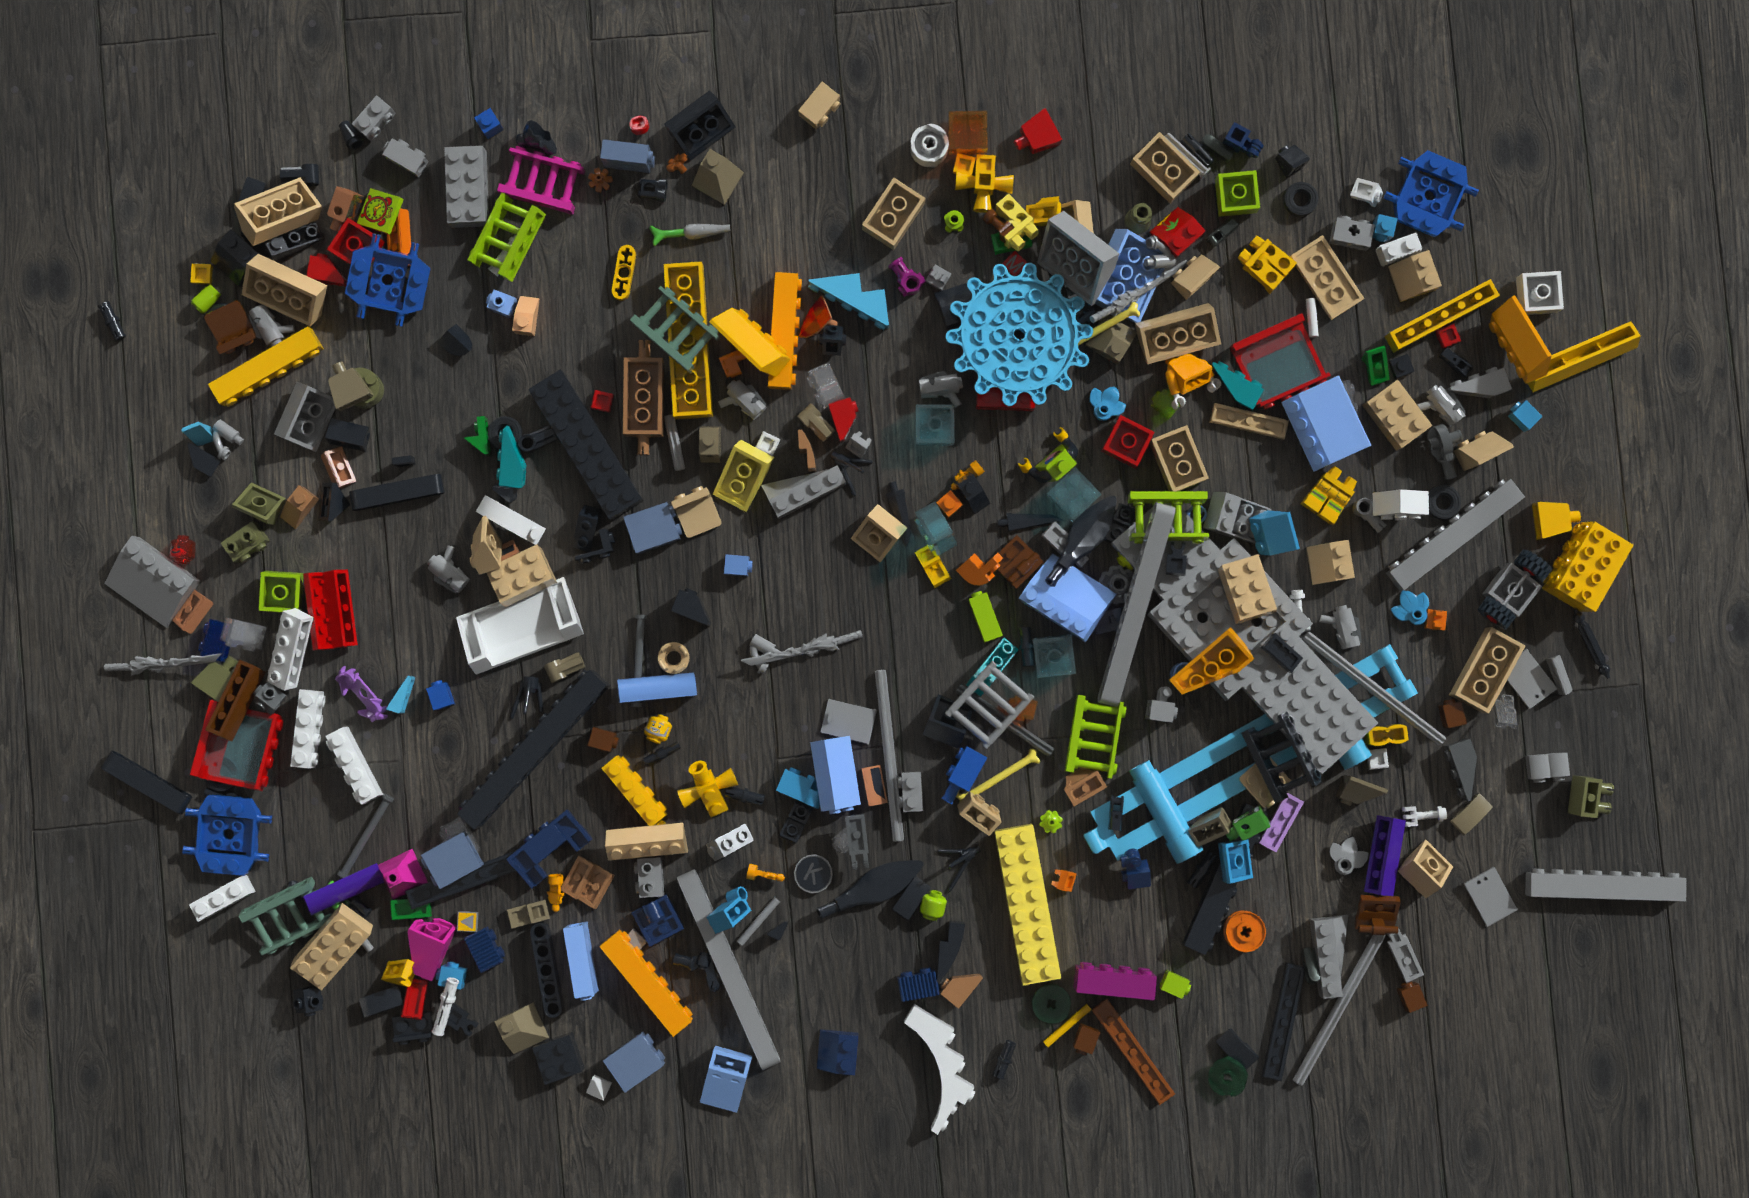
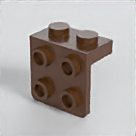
(230, 327)

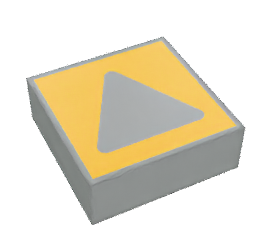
(467, 921)

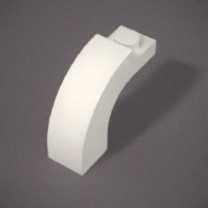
(510, 520)

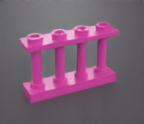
(546, 198)

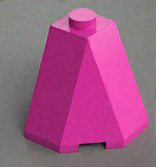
(429, 945)

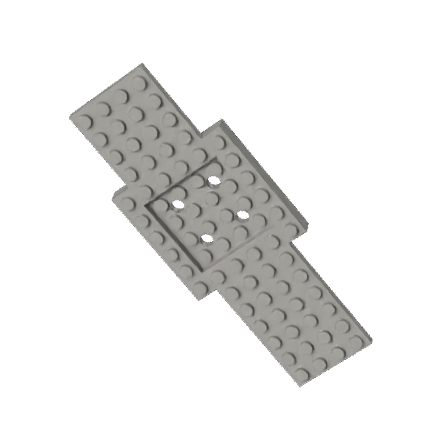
(1315, 698)

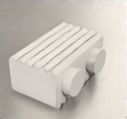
(1398, 249)

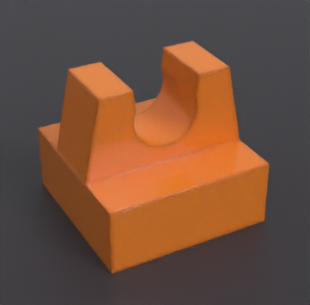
(1436, 619)
(1065, 881)

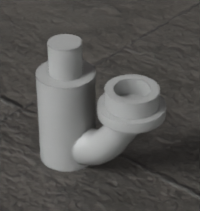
(1165, 260)
(227, 432)
(760, 644)

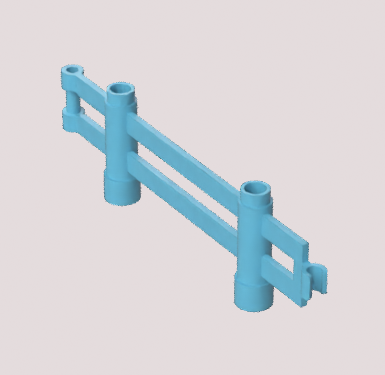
(1172, 820)

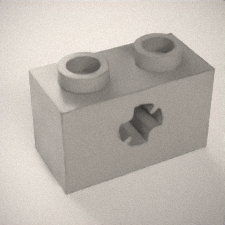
(1342, 236)

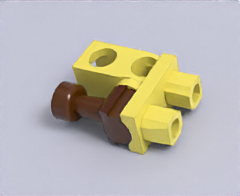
(1017, 223)

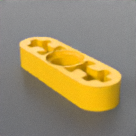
(627, 287)

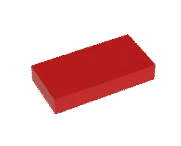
(415, 999)

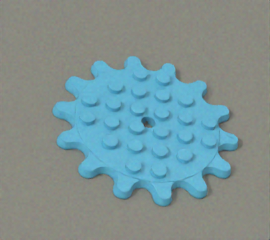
(1027, 306)

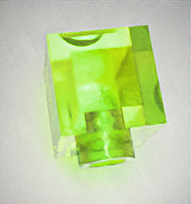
(1162, 403)

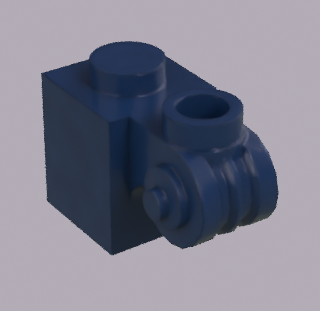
(1238, 140)
(1136, 871)

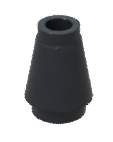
(351, 136)

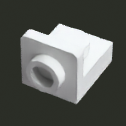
(1367, 191)

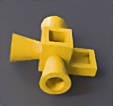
(984, 182)
(707, 788)

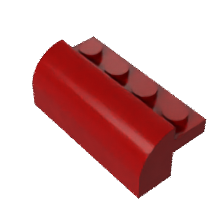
(331, 608)

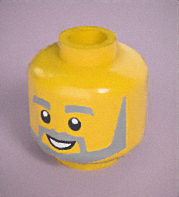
(657, 729)

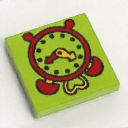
(380, 211)

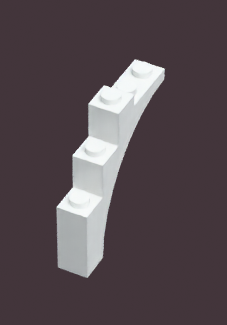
(953, 1087)

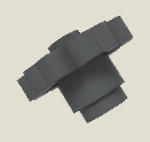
(1117, 574)

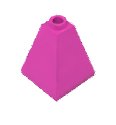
(402, 873)

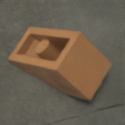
(298, 506)
(959, 988)

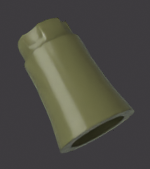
(1134, 222)

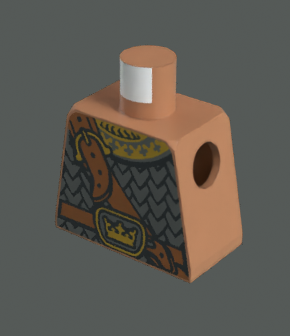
(345, 201)

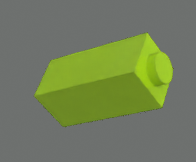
(984, 616)

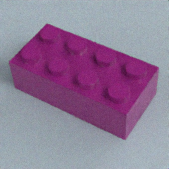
(1115, 982)

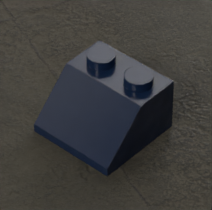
(837, 1052)

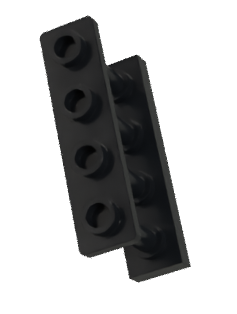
(1270, 772)

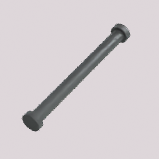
(639, 652)
(365, 836)

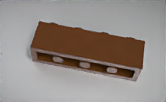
(235, 700)

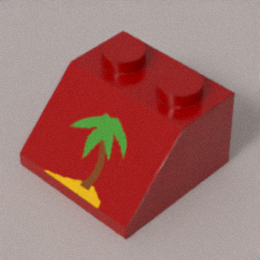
(1178, 231)

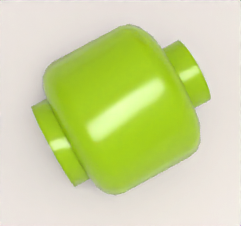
(933, 905)

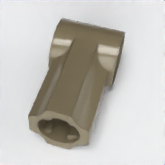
(813, 419)
(560, 669)

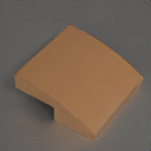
(805, 447)
(587, 882)

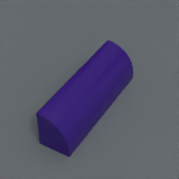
(343, 889)

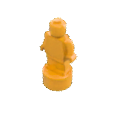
(974, 468)
(753, 872)
(555, 895)

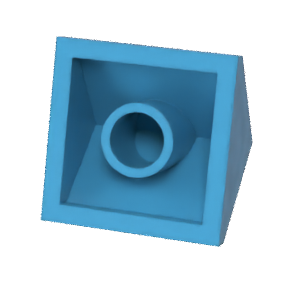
(1235, 861)

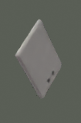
(1529, 680)
(848, 720)
(1490, 896)

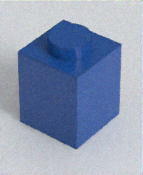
(489, 123)
(440, 695)

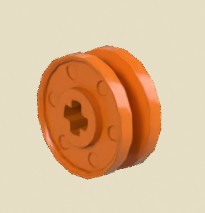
(1255, 933)

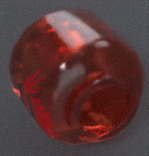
(182, 549)

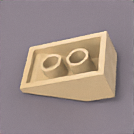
(1481, 449)

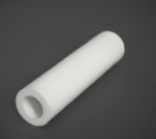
(1312, 317)

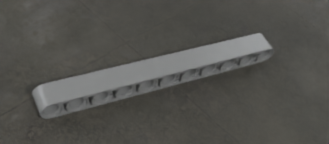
(1136, 604)
(729, 971)

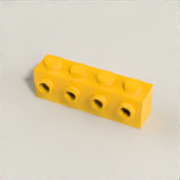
(634, 791)

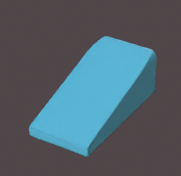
(198, 433)
(400, 700)

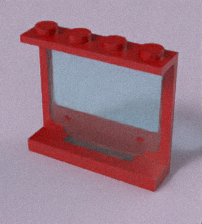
(1280, 360)
(244, 759)

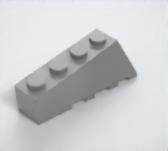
(799, 491)
(1329, 944)

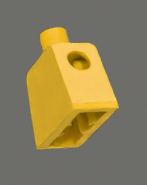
(1553, 518)

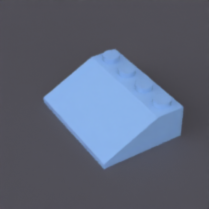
(1129, 271)
(1326, 423)
(1074, 602)

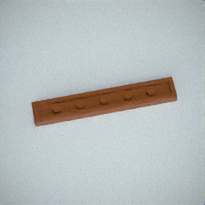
(1133, 1051)

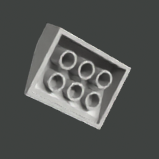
(1077, 256)
(151, 580)

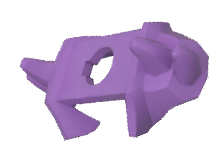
(352, 681)

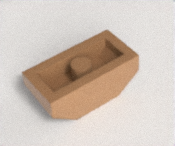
(1083, 784)

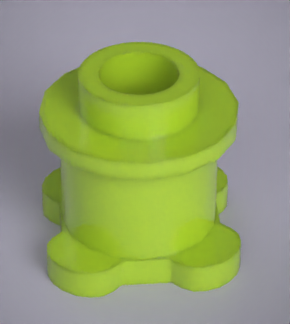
(951, 226)

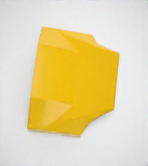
(1044, 210)

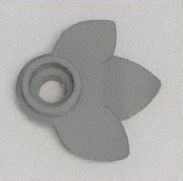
(1349, 853)

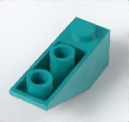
(1242, 390)
(512, 465)
(1001, 656)

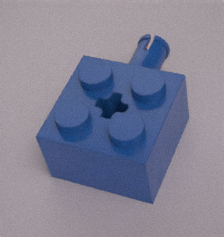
(964, 772)

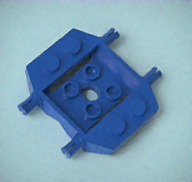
(1436, 214)
(383, 295)
(212, 834)

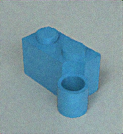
(799, 787)
(730, 912)

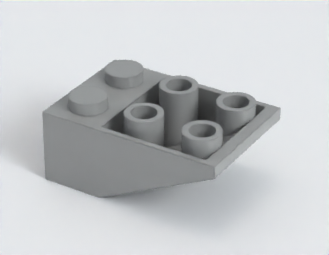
(1231, 515)

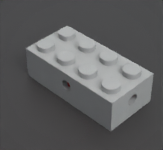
(466, 186)

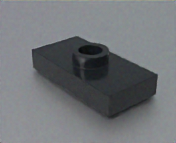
(1282, 653)

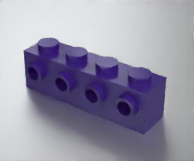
(1384, 856)

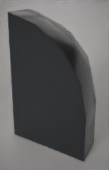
(456, 341)

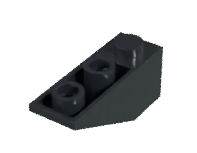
(291, 242)

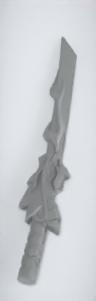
(1133, 296)
(815, 645)
(141, 663)

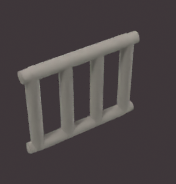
(979, 683)

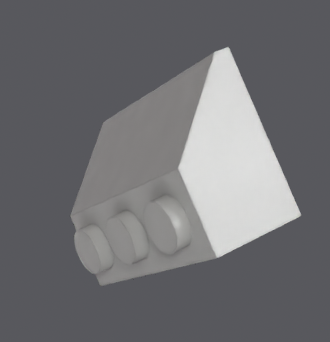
(306, 417)

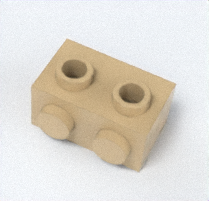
(819, 106)
(979, 813)

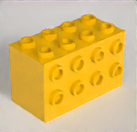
(1587, 566)

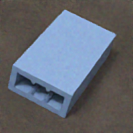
(835, 774)
(581, 960)

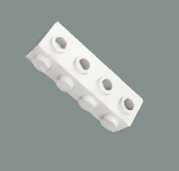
(289, 649)
(307, 728)
(354, 765)

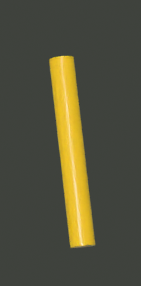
(1067, 1025)

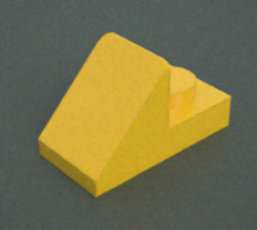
(399, 972)

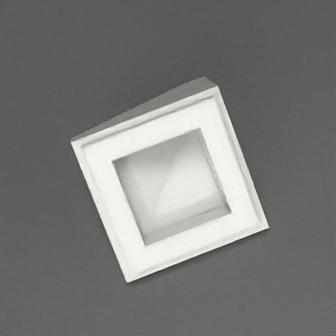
(598, 1087)

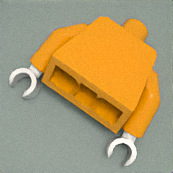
(1188, 374)

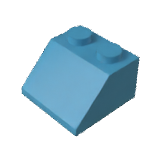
(1274, 532)

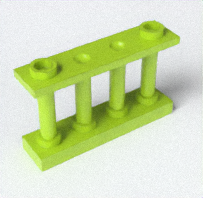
(521, 243)
(1177, 499)
(1075, 742)

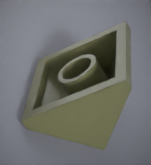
(260, 503)

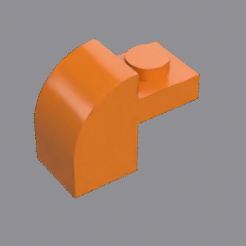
(977, 572)

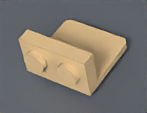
(696, 512)
(1255, 784)

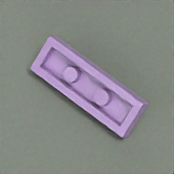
(1281, 822)

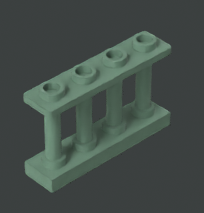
(658, 334)
(270, 905)

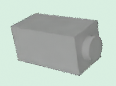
(404, 157)

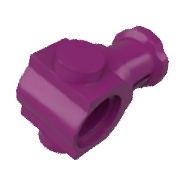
(906, 275)

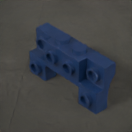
(538, 847)

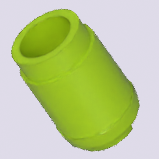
(205, 299)

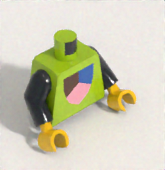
(1056, 463)

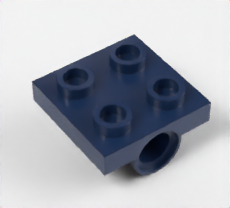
(658, 920)

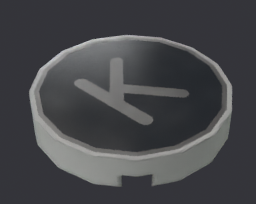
(813, 873)

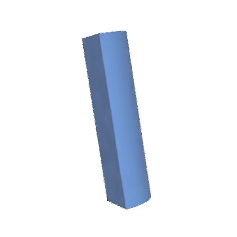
(656, 687)

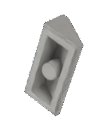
(1559, 675)

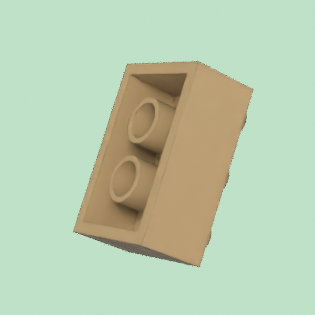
(1165, 167)
(893, 213)
(1397, 415)
(1178, 459)
(521, 576)
(1247, 589)

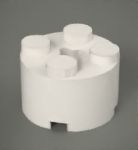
(924, 136)

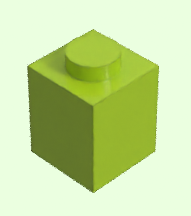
(1175, 984)

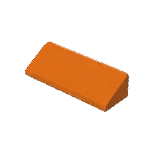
(400, 236)

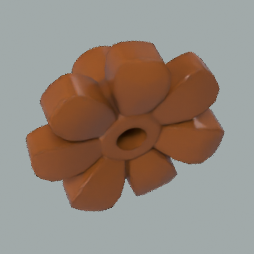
(677, 163)
(600, 180)

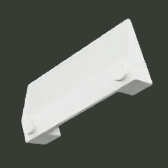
(503, 634)

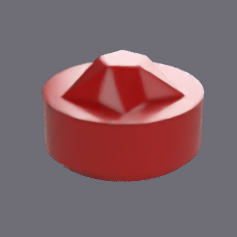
(639, 125)

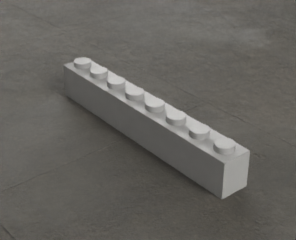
(1454, 535)
(1605, 885)

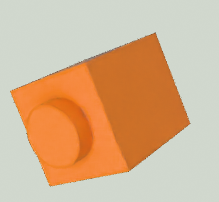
(949, 504)

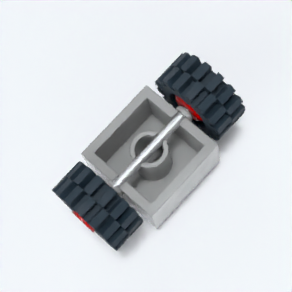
(1513, 589)

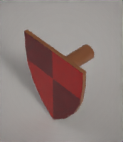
(816, 319)

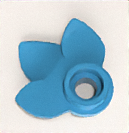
(1107, 400)
(1410, 605)

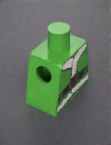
(1255, 819)

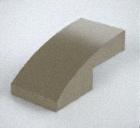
(1471, 814)
(528, 914)

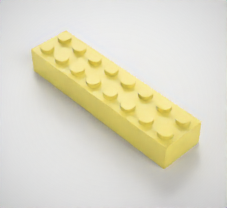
(1027, 904)

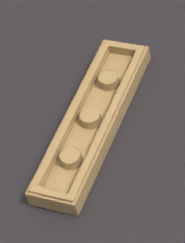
(1249, 421)

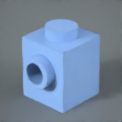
(501, 303)

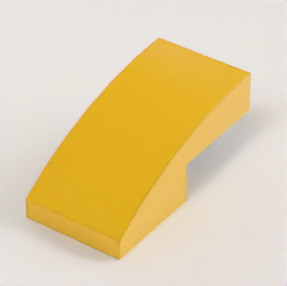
(933, 566)

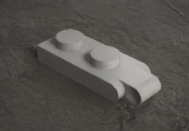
(1056, 537)
(1404, 956)

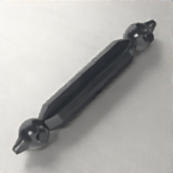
(1591, 643)

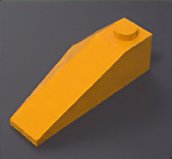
(1220, 659)

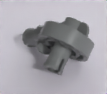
(1441, 446)

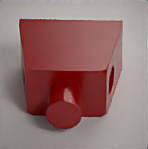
(1038, 133)

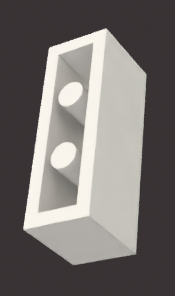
(222, 898)

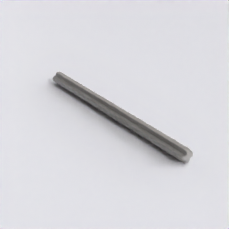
(1374, 688)
(889, 755)
(1338, 1009)

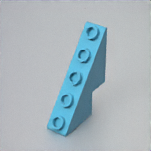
(848, 291)

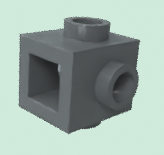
(268, 698)

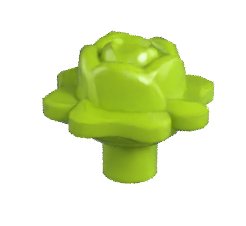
(1050, 821)

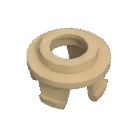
(665, 650)

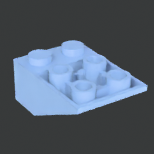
(725, 1079)

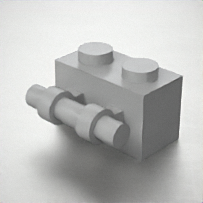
(1161, 709)

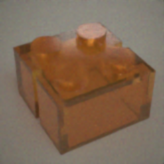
(967, 132)

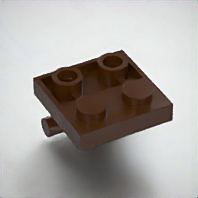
(1018, 562)
(1377, 914)

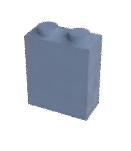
(627, 156)
(653, 527)
(451, 860)
(634, 1061)

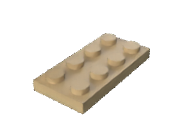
(1327, 277)

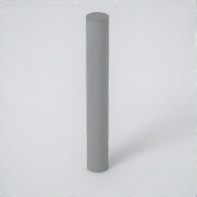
(758, 921)

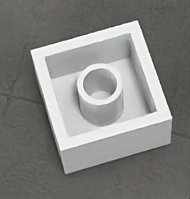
(1540, 292)
(1400, 504)

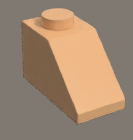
(526, 316)

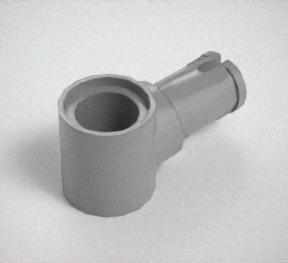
(1375, 521)

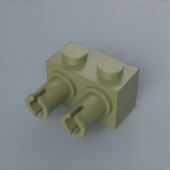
(245, 542)
(1586, 795)

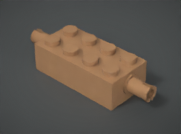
(643, 397)

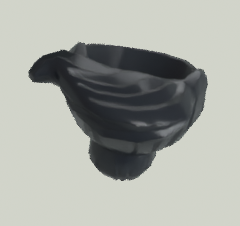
(536, 138)

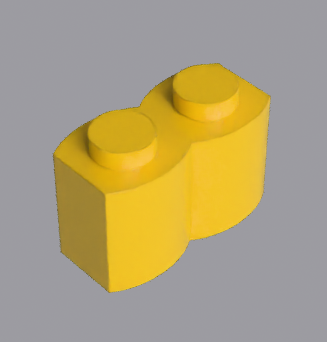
(1389, 734)

